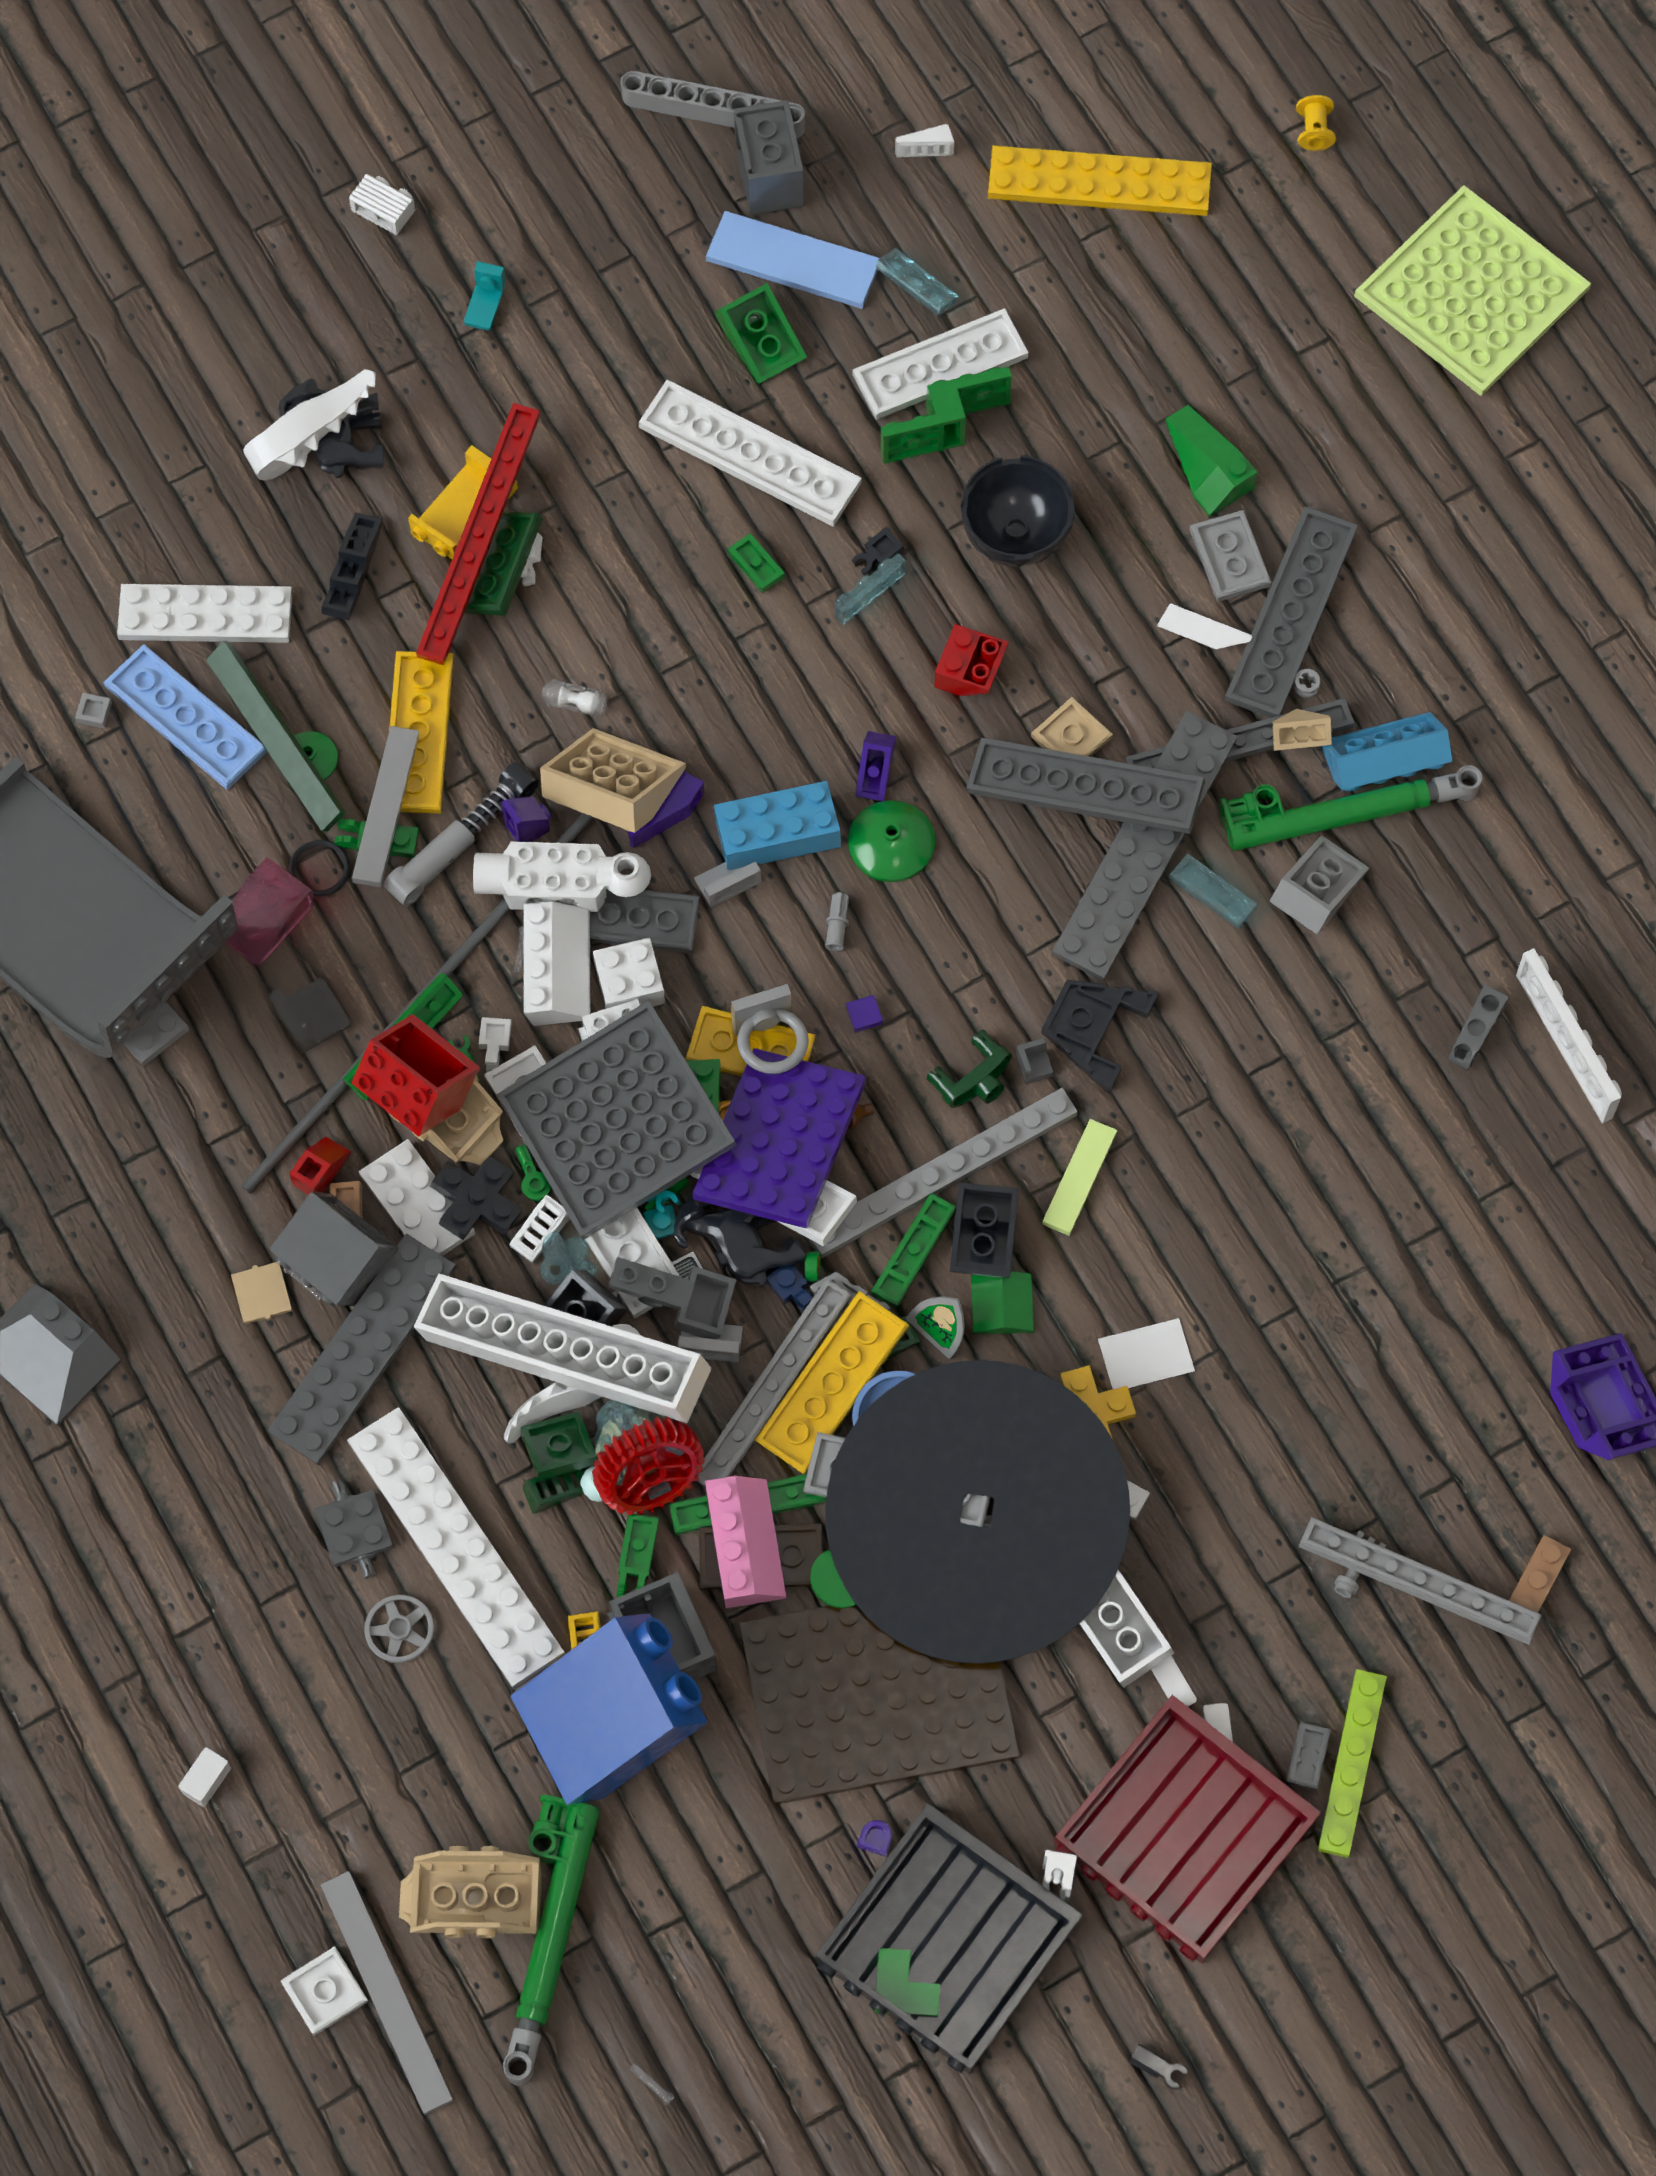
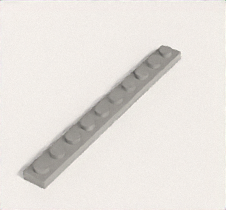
(951, 1168)

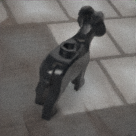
(336, 449)
(736, 1241)

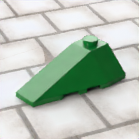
(1212, 464)

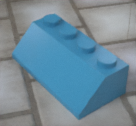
(1388, 751)

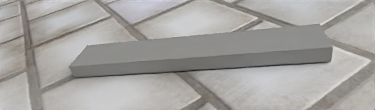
(385, 806)

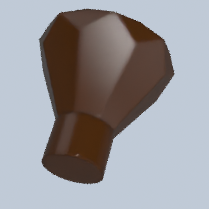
(860, 1112)

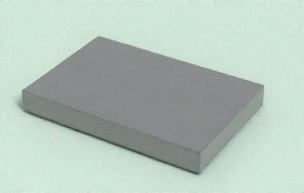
(1230, 556)

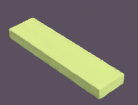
(1079, 1177)

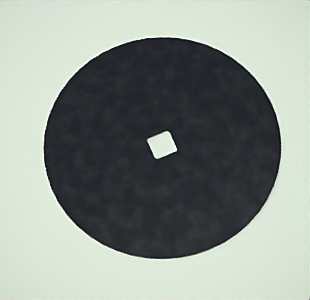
(964, 1586)

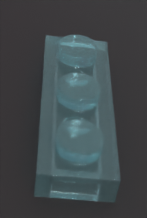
(916, 281)
(869, 588)
(1213, 891)

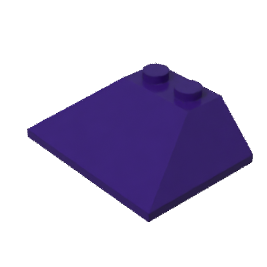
(1604, 1397)

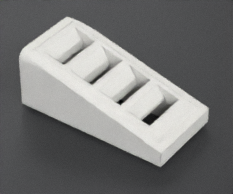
(927, 142)
(538, 1213)

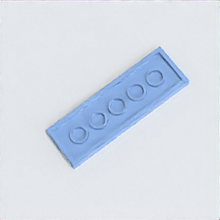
(793, 259)
(185, 717)

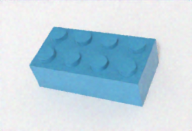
(777, 825)

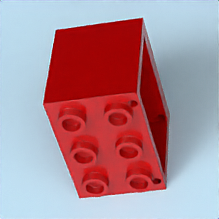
(415, 1075)

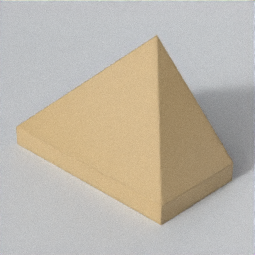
(1301, 730)

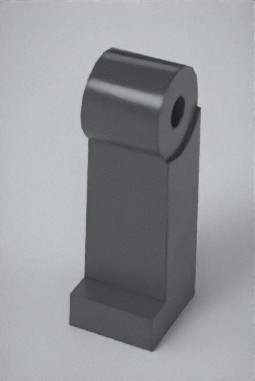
(1478, 1026)

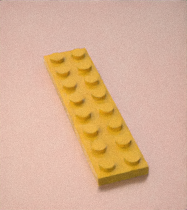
(1099, 180)

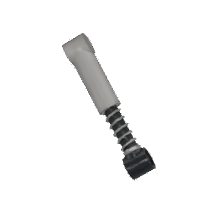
(408, 881)

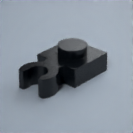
(879, 548)

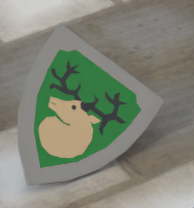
(940, 1322)

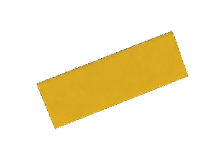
(423, 704)
(832, 1381)

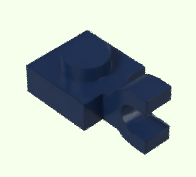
(789, 1285)

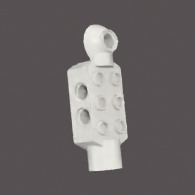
(559, 874)

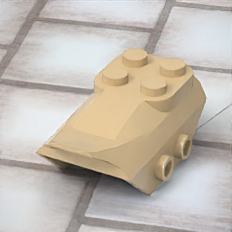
(472, 1131)
(472, 1893)

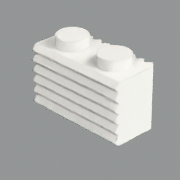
(382, 203)

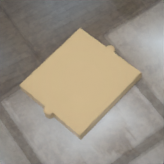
(261, 1292)

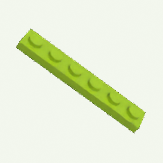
(1352, 1763)

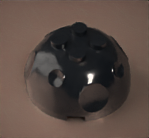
(1017, 510)

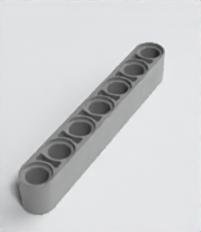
(700, 100)

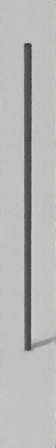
(340, 1085)

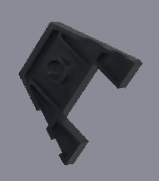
(1082, 1019)

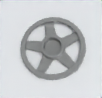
(399, 1629)

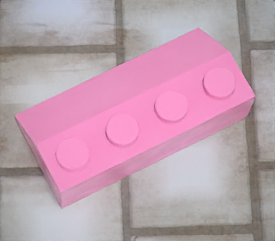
(745, 1540)

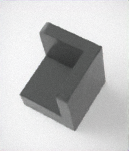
(1033, 1061)

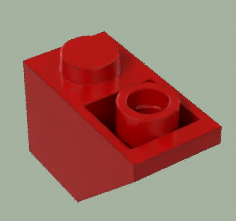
(318, 1166)

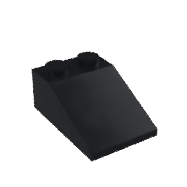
(984, 1230)
(587, 1298)

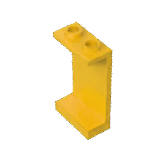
(448, 514)

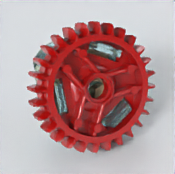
(643, 1458)

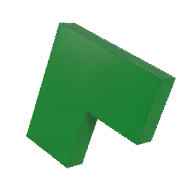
(894, 1985)

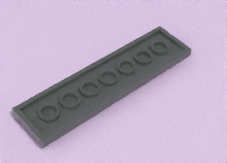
(1291, 613)
(1085, 785)
(360, 1351)

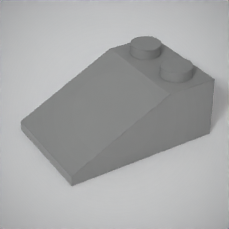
(1318, 884)

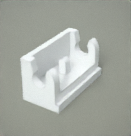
(1059, 1869)

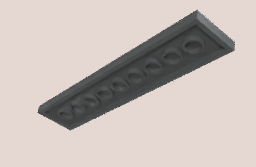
(1138, 857)

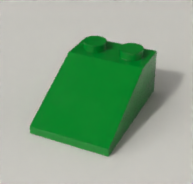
(760, 333)

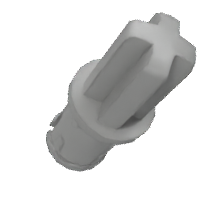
(837, 922)

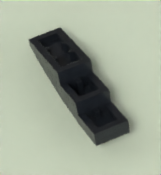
(352, 566)

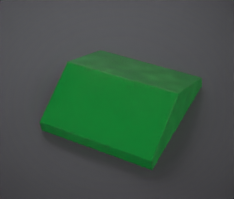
(1002, 1304)

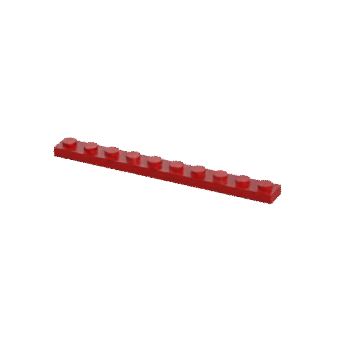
(478, 534)

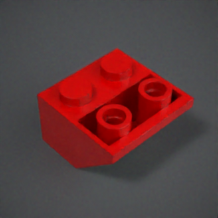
(969, 662)

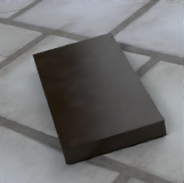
(797, 1548)

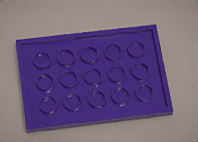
(785, 1140)

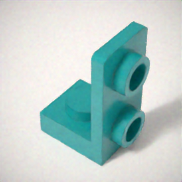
(486, 296)

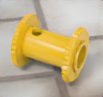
(1316, 134)

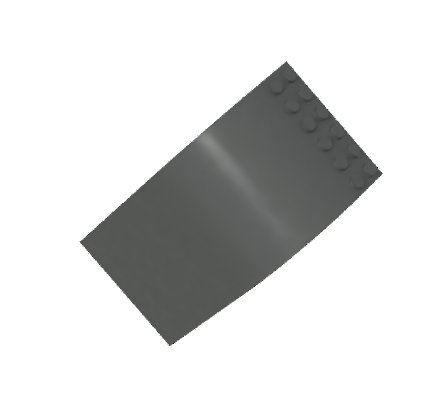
(86, 926)

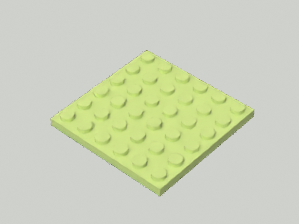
(1472, 290)

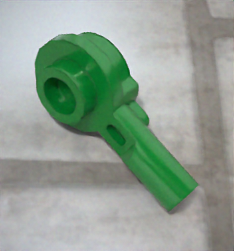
(534, 1183)

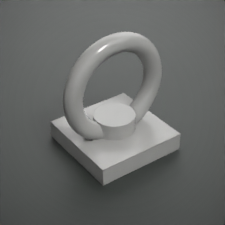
(761, 1013)

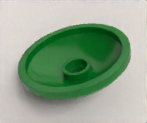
(888, 856)

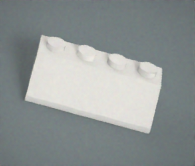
(556, 963)

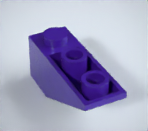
(675, 808)

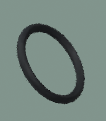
(341, 882)

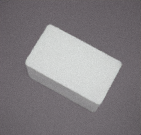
(204, 1777)

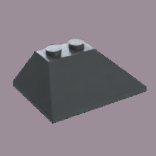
(51, 1353)

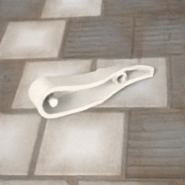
(301, 429)
(551, 1401)

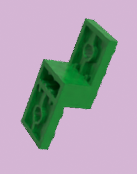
(945, 417)

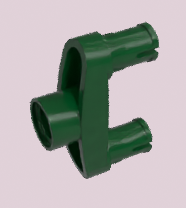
(979, 1082)

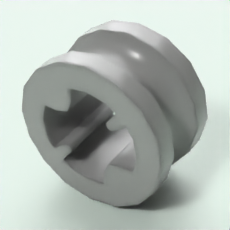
(1312, 677)

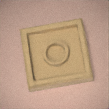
(1072, 731)

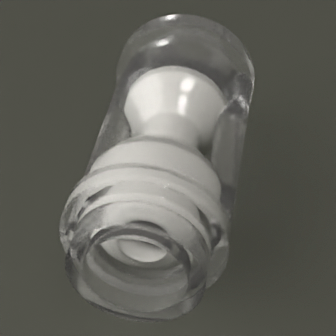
(587, 700)

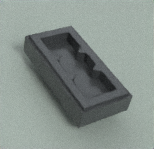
(1308, 1756)

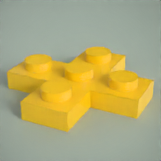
(1108, 1405)

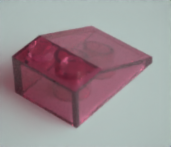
(268, 910)

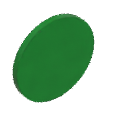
(827, 1582)

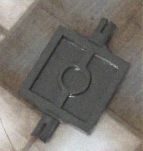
(353, 1529)

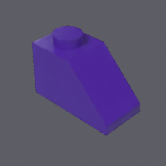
(875, 765)
(526, 818)

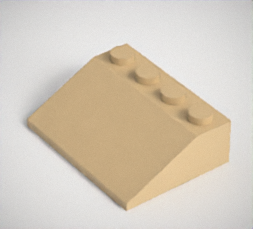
(610, 779)

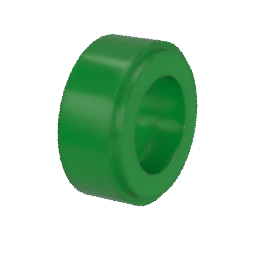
(813, 1266)

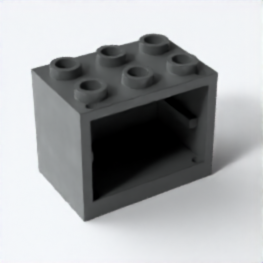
(769, 157)
(332, 1249)
(671, 1605)

